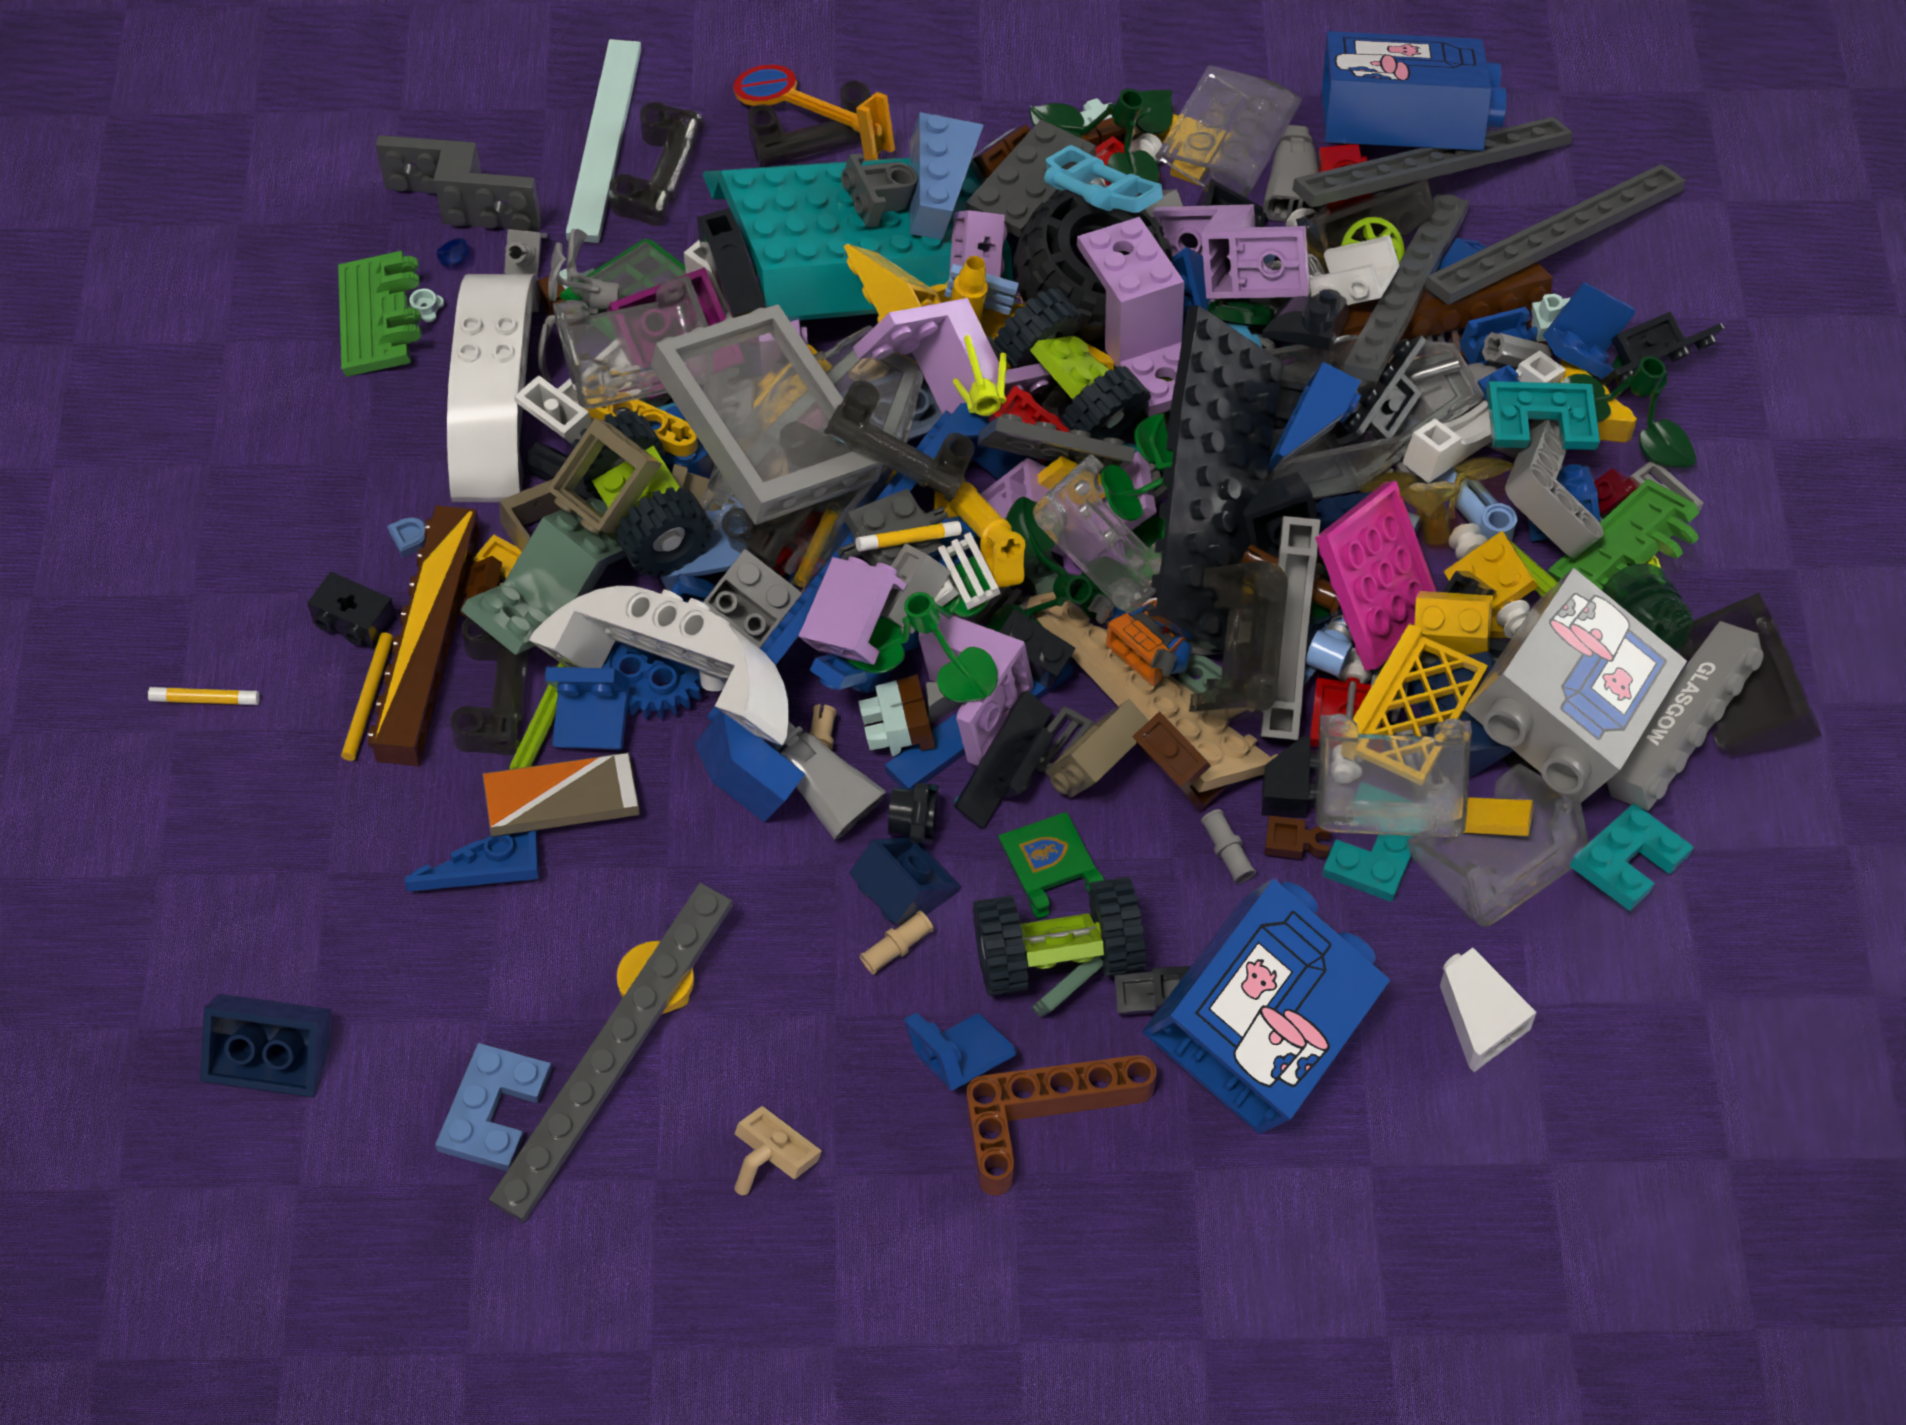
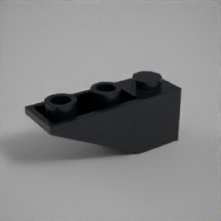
(729, 262)

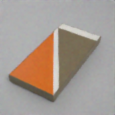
(560, 794)

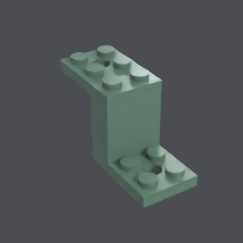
(552, 570)

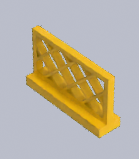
(1399, 671)

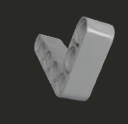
(1543, 499)

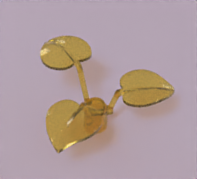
(1429, 497)

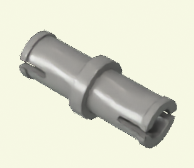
(1228, 846)

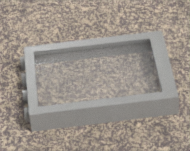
(762, 412)

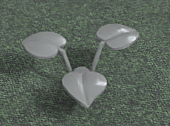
(596, 292)

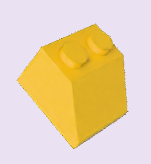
(1455, 620)

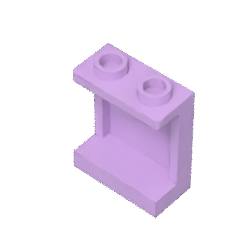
(849, 608)

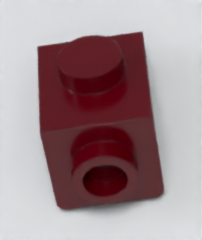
(1613, 489)

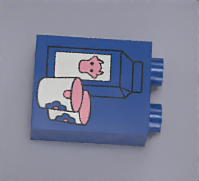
(1409, 91)
(1268, 1004)

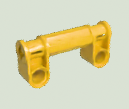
(998, 545)

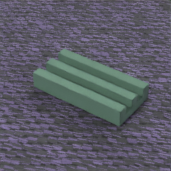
(1066, 986)

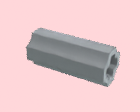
(1510, 349)

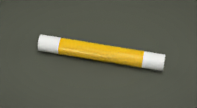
(908, 536)
(206, 696)

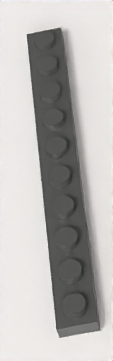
(1429, 163)
(1554, 234)
(1406, 289)
(610, 1053)

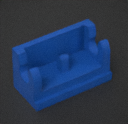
(1508, 323)

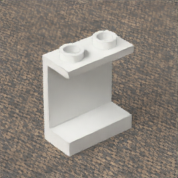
(1358, 270)

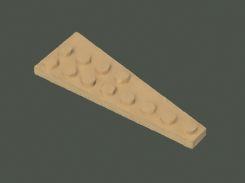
(1228, 752)

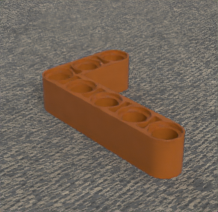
(1046, 1102)

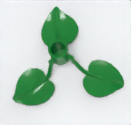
(1118, 487)
(968, 676)

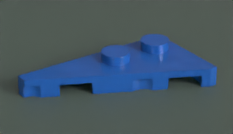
(482, 862)

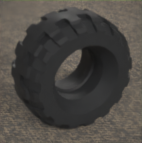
(1047, 261)

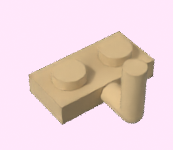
(772, 1142)

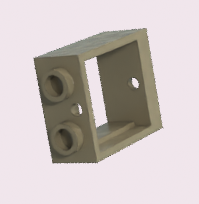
(579, 461)
(523, 509)
(1097, 750)

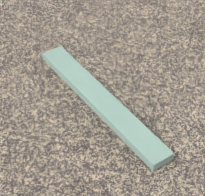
(604, 139)

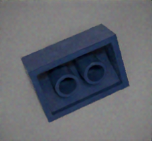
(1483, 748)
(264, 1044)

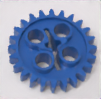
(650, 673)

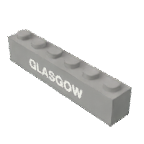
(1687, 714)

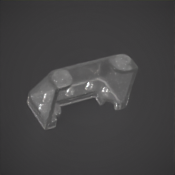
(614, 350)
(1098, 537)
(1392, 780)
(1500, 872)

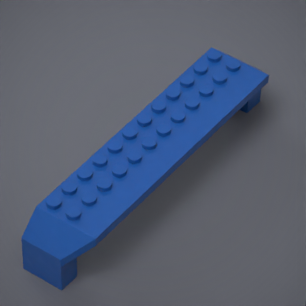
(745, 763)

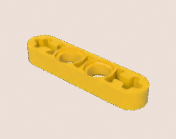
(679, 427)

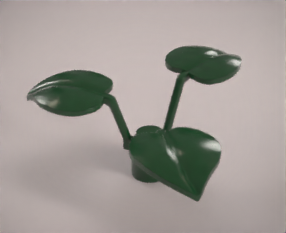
(1146, 109)
(1661, 442)
(1066, 587)

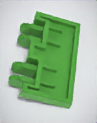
(376, 312)
(1634, 534)

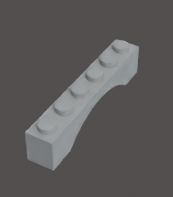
(1298, 560)

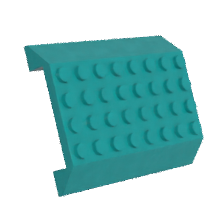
(797, 229)

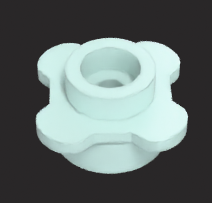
(426, 303)

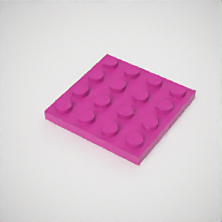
(1375, 571)

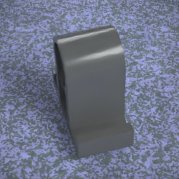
(878, 187)

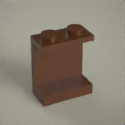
(1176, 759)

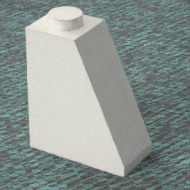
(1483, 1008)

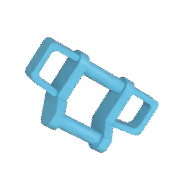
(1117, 195)

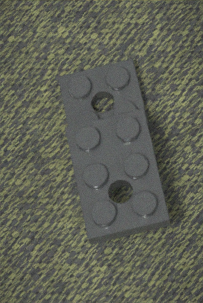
(456, 177)

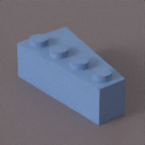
(940, 156)

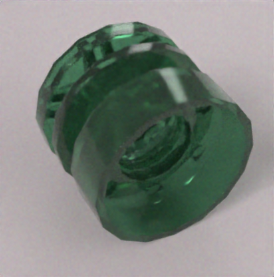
(1653, 601)

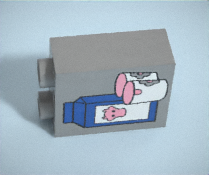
(1576, 686)

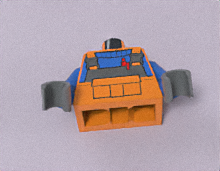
(1141, 641)

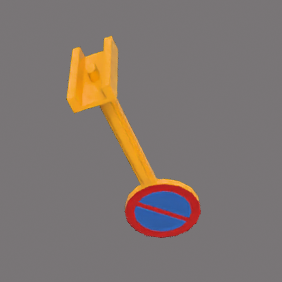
(777, 83)

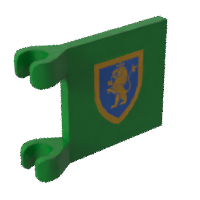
(1046, 857)

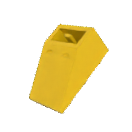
(887, 284)

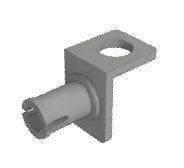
(523, 252)

